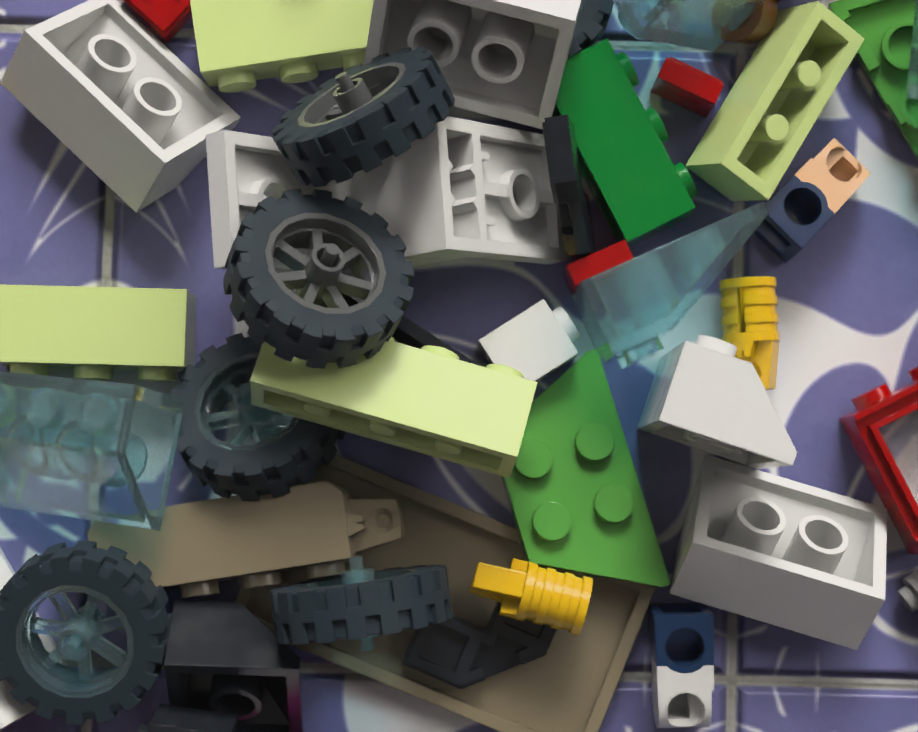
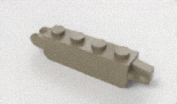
(256, 540)

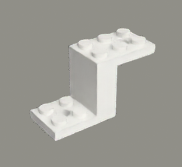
(441, 196)

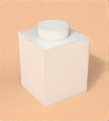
(533, 341)

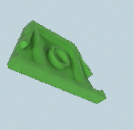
(578, 486)

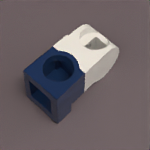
(681, 664)

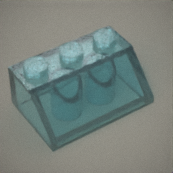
(87, 448)

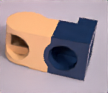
(810, 199)

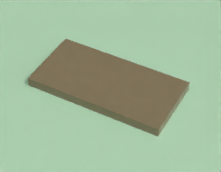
(551, 694)

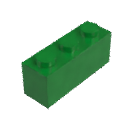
(622, 146)

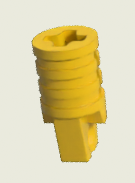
(751, 323)
(535, 593)

